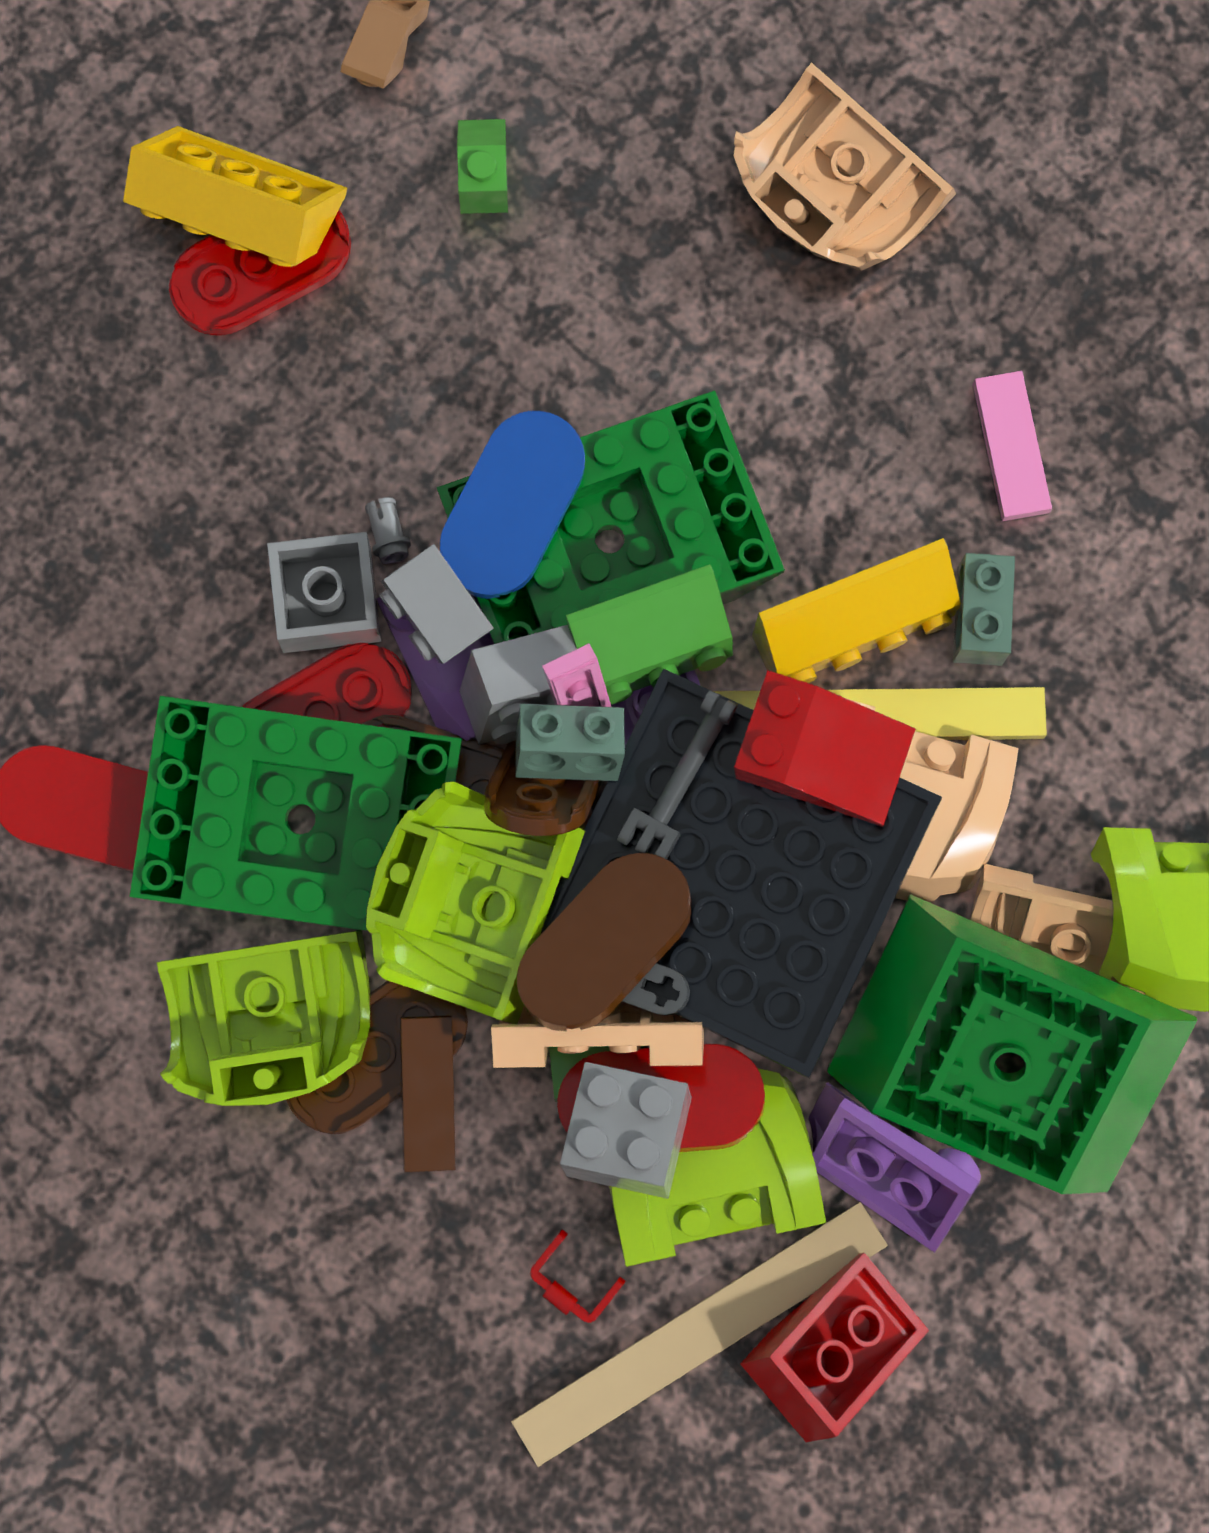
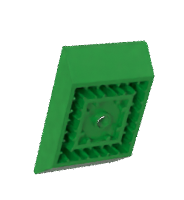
(674, 497)
(223, 798)
(963, 995)

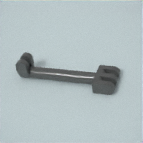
(654, 825)

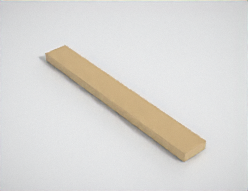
(696, 1335)

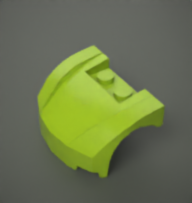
(463, 901)
(1157, 916)
(266, 1018)
(731, 1189)

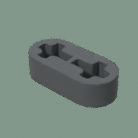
(648, 1000)

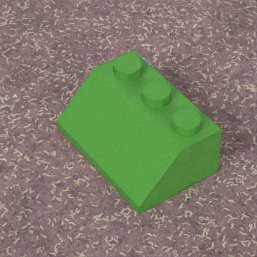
(656, 628)

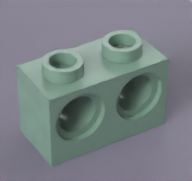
(985, 610)
(569, 742)

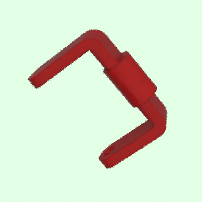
(560, 1296)

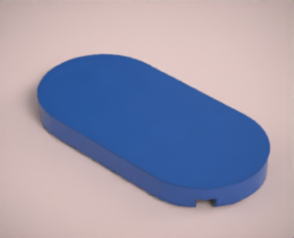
(513, 503)

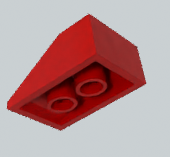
(823, 749)
(835, 1350)

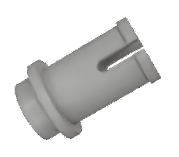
(390, 542)

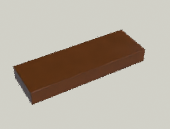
(427, 1093)

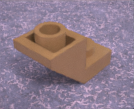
(381, 40)

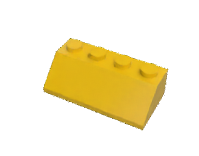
(232, 195)
(859, 614)

